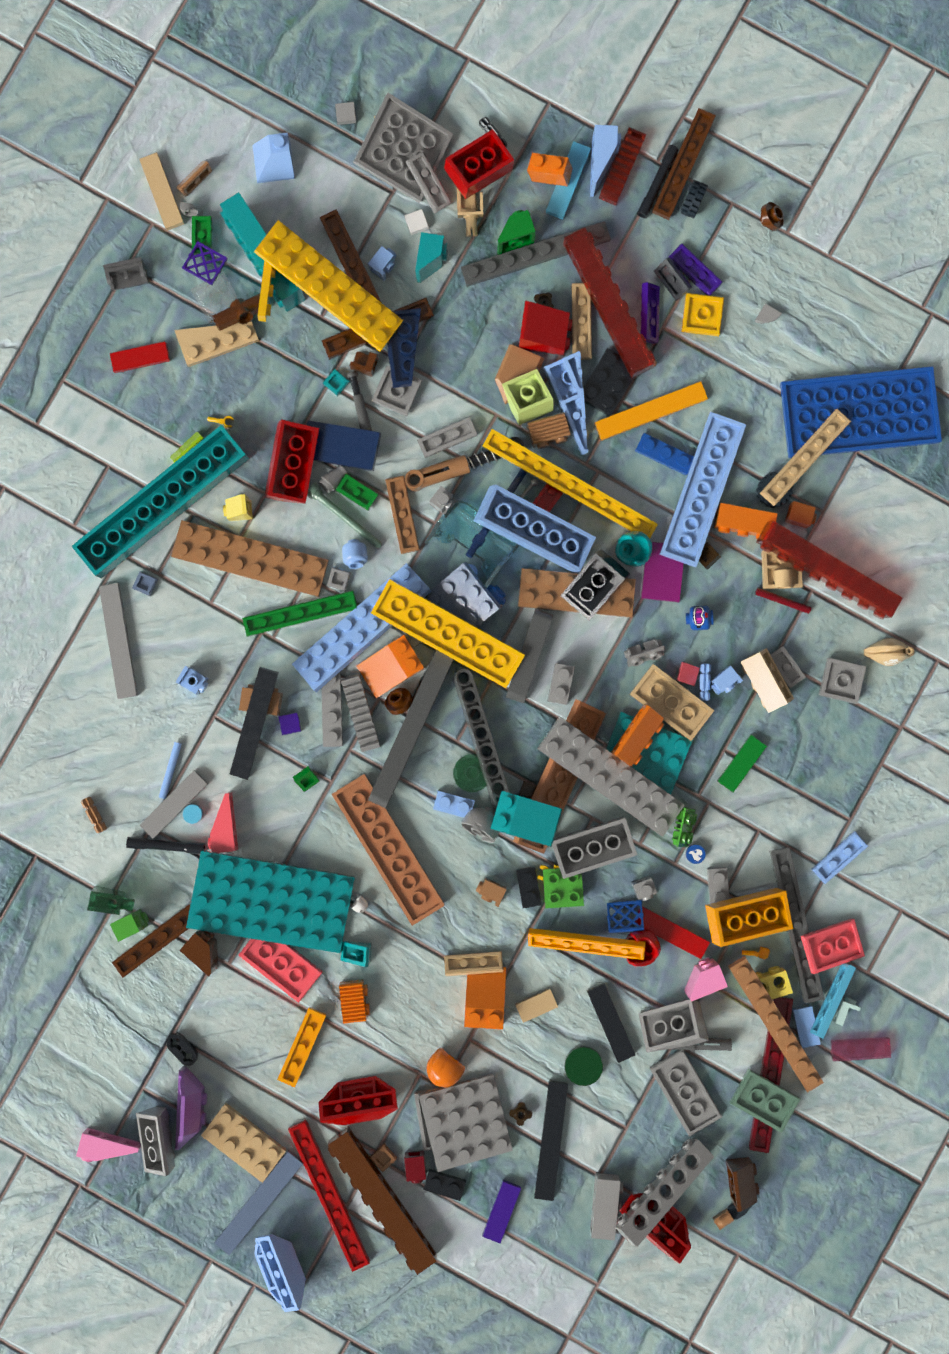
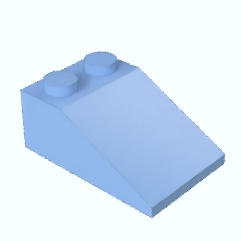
(604, 146)

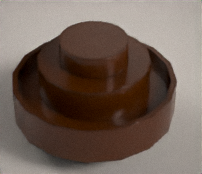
(772, 216)
(398, 701)

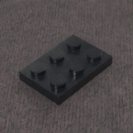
(607, 383)

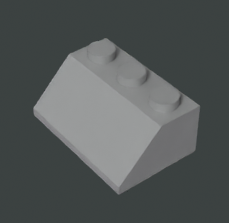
(156, 1141)

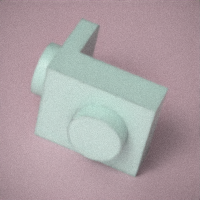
(843, 1008)

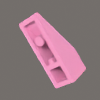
(101, 1145)

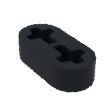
(185, 1045)

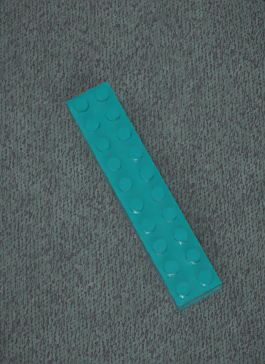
(160, 502)

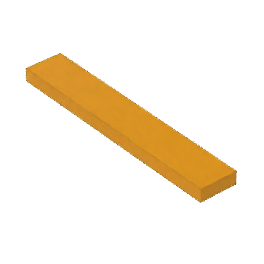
(651, 411)
(586, 943)

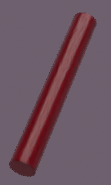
(782, 600)

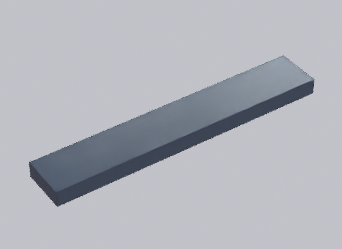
(258, 1202)

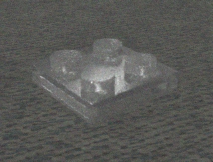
(214, 298)

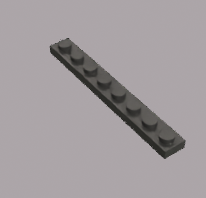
(526, 256)
(787, 881)

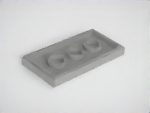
(685, 1092)

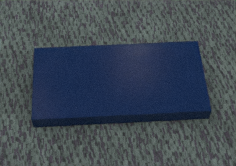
(346, 446)

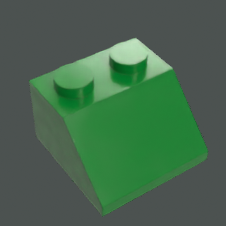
(517, 232)

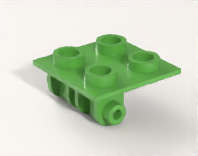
(684, 837)
(560, 891)

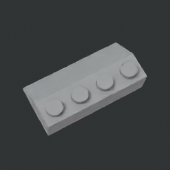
(594, 847)

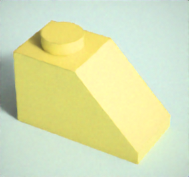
(238, 508)

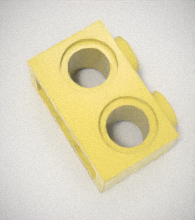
(767, 979)

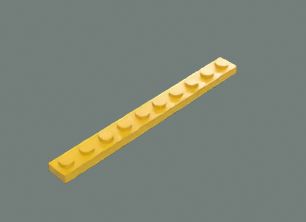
(568, 483)

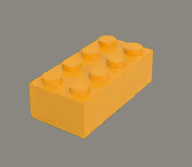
(749, 917)

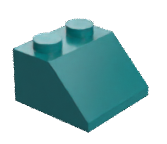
(430, 256)

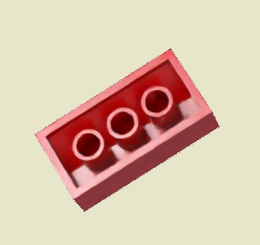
(291, 462)

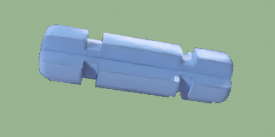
(705, 682)

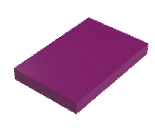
(661, 577)

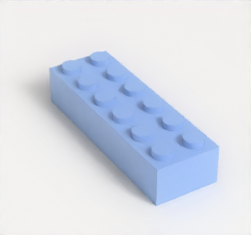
(534, 528)

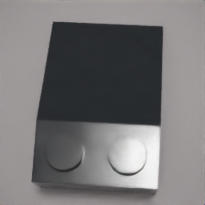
(595, 584)

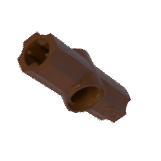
(239, 311)

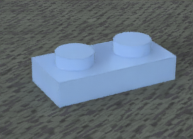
(453, 804)

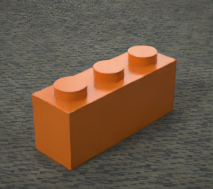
(742, 520)

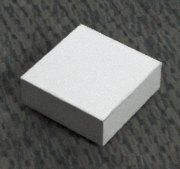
(416, 222)

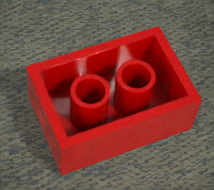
(479, 164)

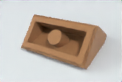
(194, 178)

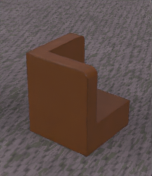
(364, 363)

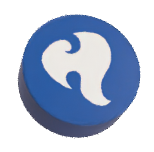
(695, 853)

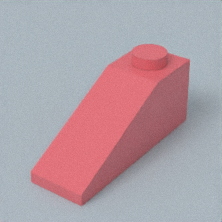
(223, 833)

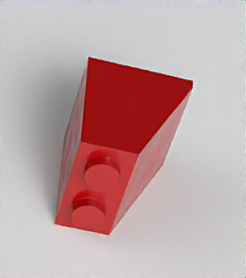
(544, 329)

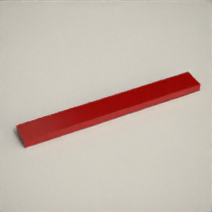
(329, 1195)

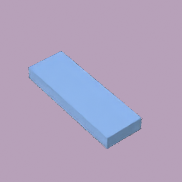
(839, 857)

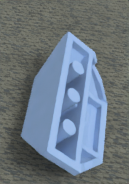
(281, 1270)

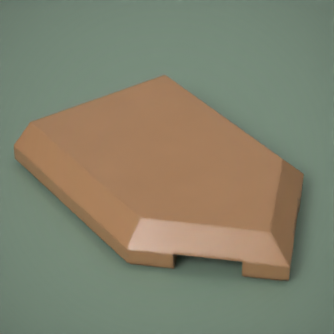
(514, 364)

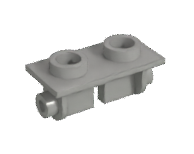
(636, 656)

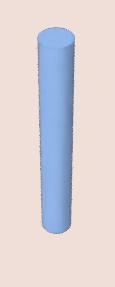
(170, 770)

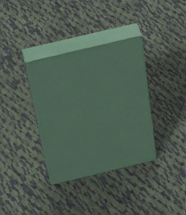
(765, 1100)

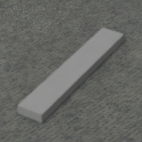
(118, 641)

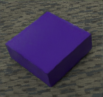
(289, 723)

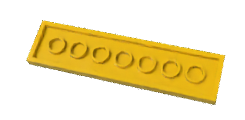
(328, 285)
(447, 633)

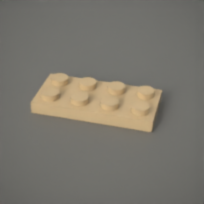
(672, 701)
(244, 1142)

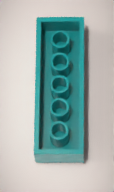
(249, 235)

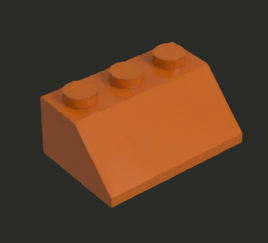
(638, 735)

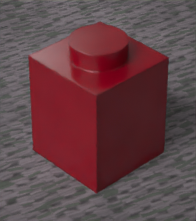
(415, 1166)

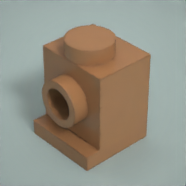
(491, 891)

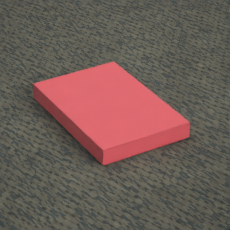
(832, 946)

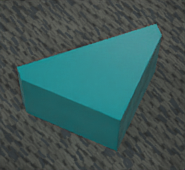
(356, 953)

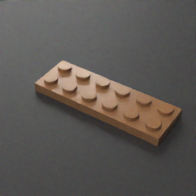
(544, 588)

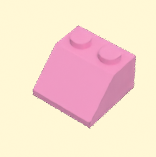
(705, 979)

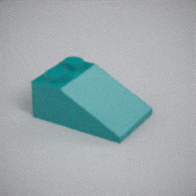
(526, 818)

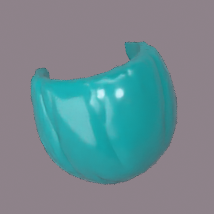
(634, 548)

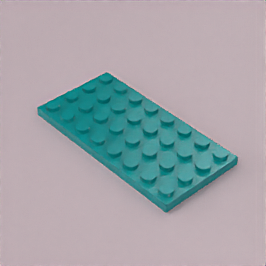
(270, 901)

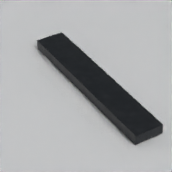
(254, 723)
(551, 1140)

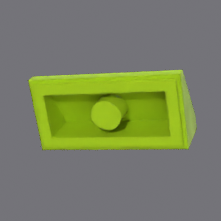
(188, 445)

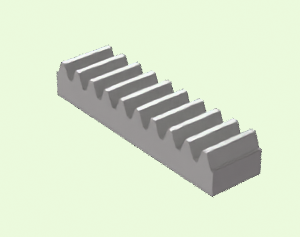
(360, 712)

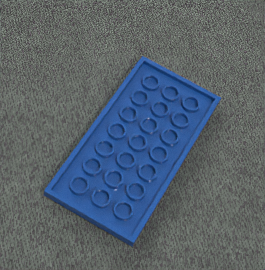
(883, 410)

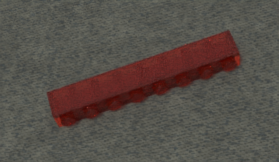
(608, 302)
(829, 570)

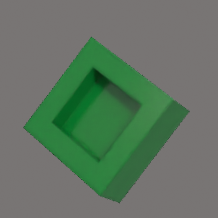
(306, 779)

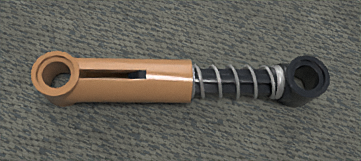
(451, 468)

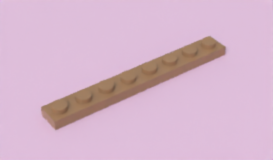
(775, 1024)

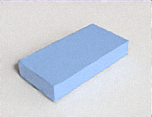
(804, 1021)

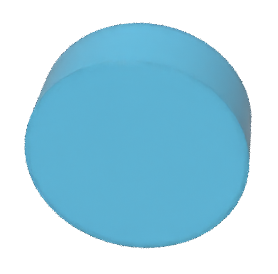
(192, 813)

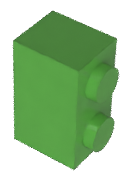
(129, 924)

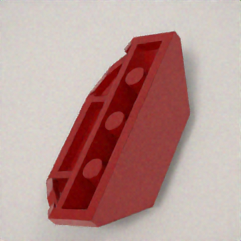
(357, 1101)
(669, 1234)

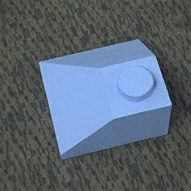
(273, 158)

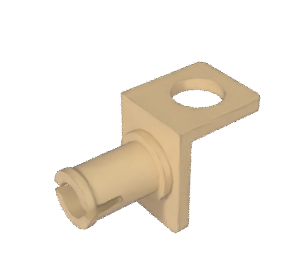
(471, 218)

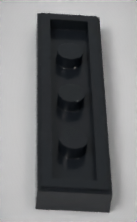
(611, 1022)

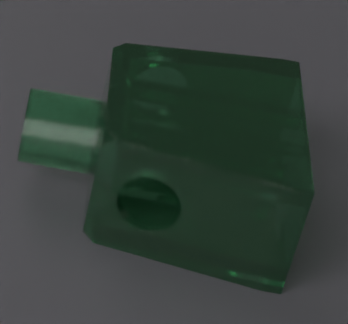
(101, 897)

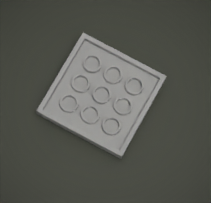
(394, 138)
(465, 1122)

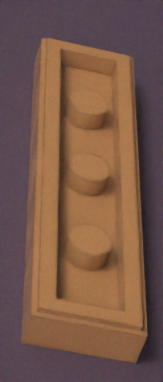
(402, 514)

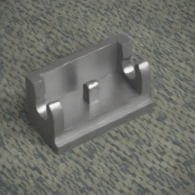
(126, 274)

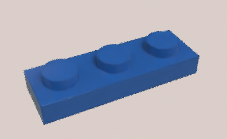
(664, 454)

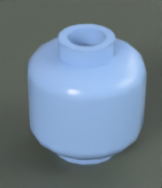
(354, 554)

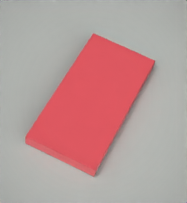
(282, 966)

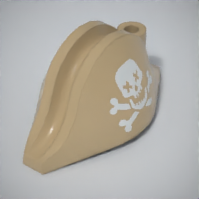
(889, 651)

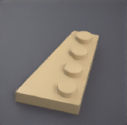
(208, 342)

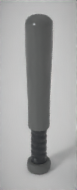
(362, 415)

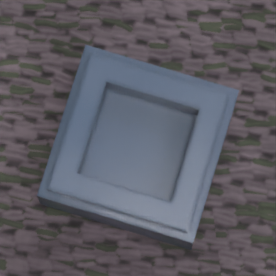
(145, 583)

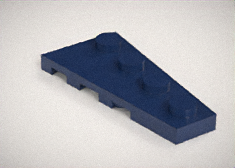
(402, 348)

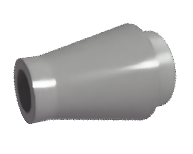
(332, 479)

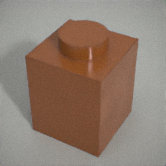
(801, 514)

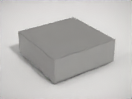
(345, 113)
(338, 579)

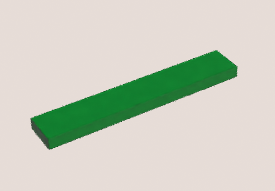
(300, 613)

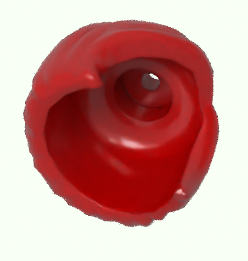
(652, 947)

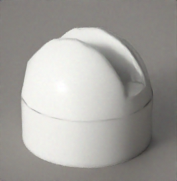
(360, 905)

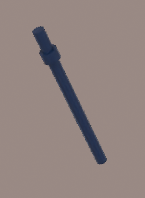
(479, 539)

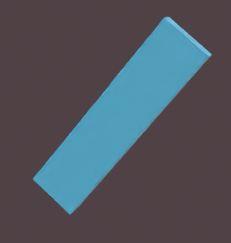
(562, 194)
(832, 1000)

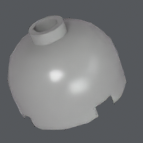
(479, 822)

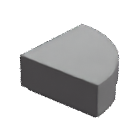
(190, 209)
(767, 315)

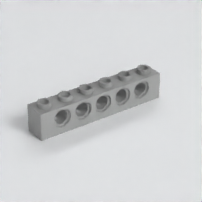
(674, 1189)

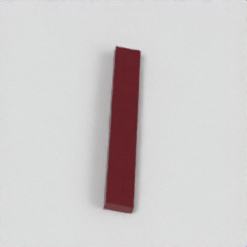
(772, 1070)

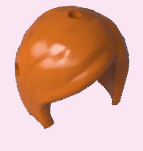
(444, 1069)

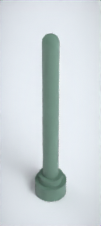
(315, 493)

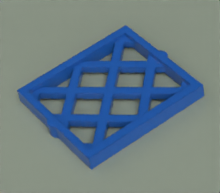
(628, 928)

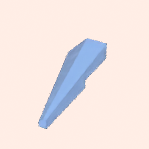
(567, 385)

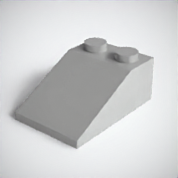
(673, 1026)

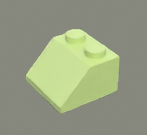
(528, 397)

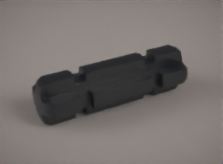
(485, 124)

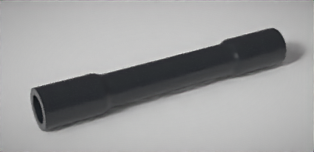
(648, 201)
(143, 843)

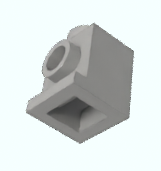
(442, 500)
(644, 888)

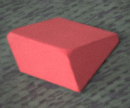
(687, 674)

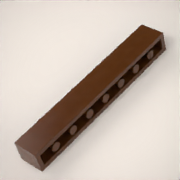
(382, 1200)

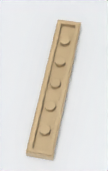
(805, 457)

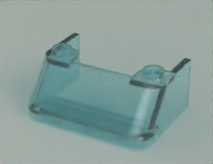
(459, 526)

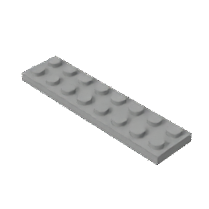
(610, 776)

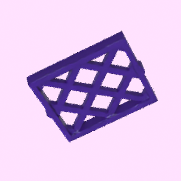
(210, 251)

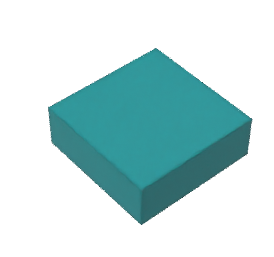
(336, 382)

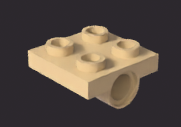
(779, 574)

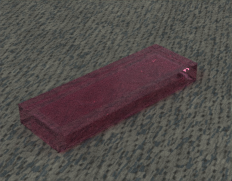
(860, 1049)

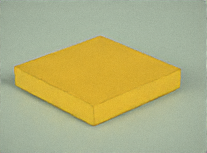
(702, 314)

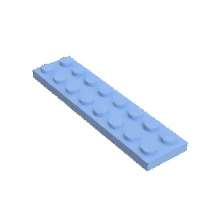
(702, 489)
(351, 635)

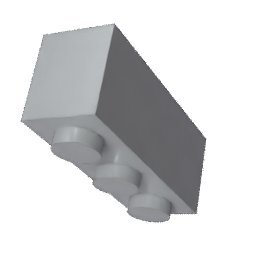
(605, 1206)

